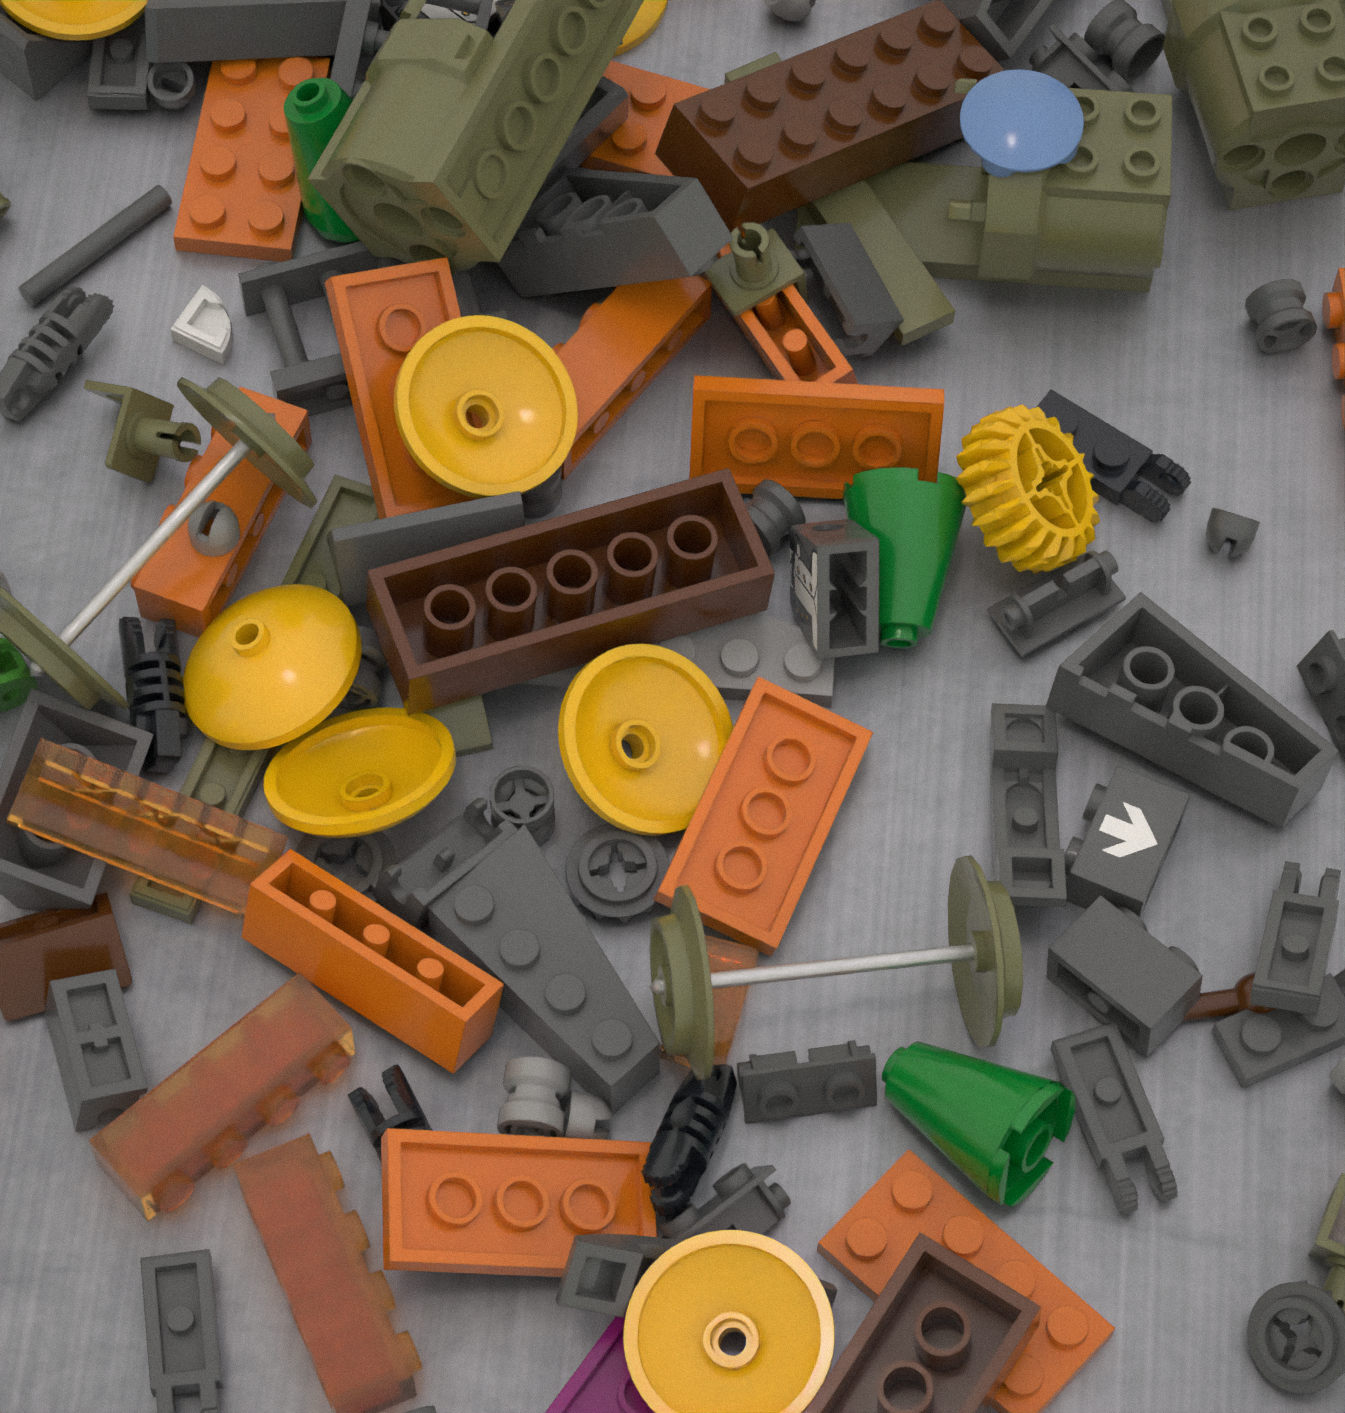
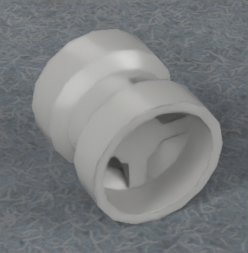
(535, 1096)

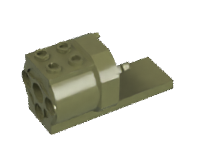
(1264, 92)
(464, 126)
(1067, 225)

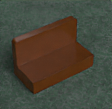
(56, 947)

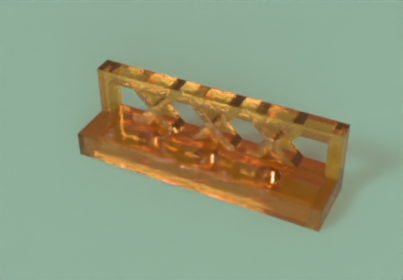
(143, 827)

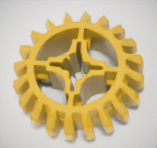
(1028, 489)

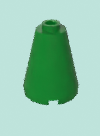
(312, 117)
(917, 541)
(981, 1115)

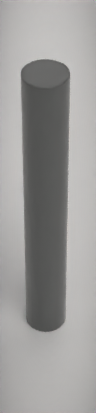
(95, 245)

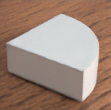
(205, 326)

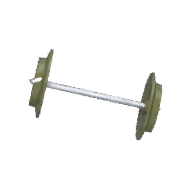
(253, 437)
(981, 950)

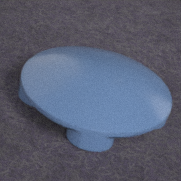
(1021, 122)

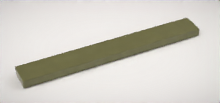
(231, 776)

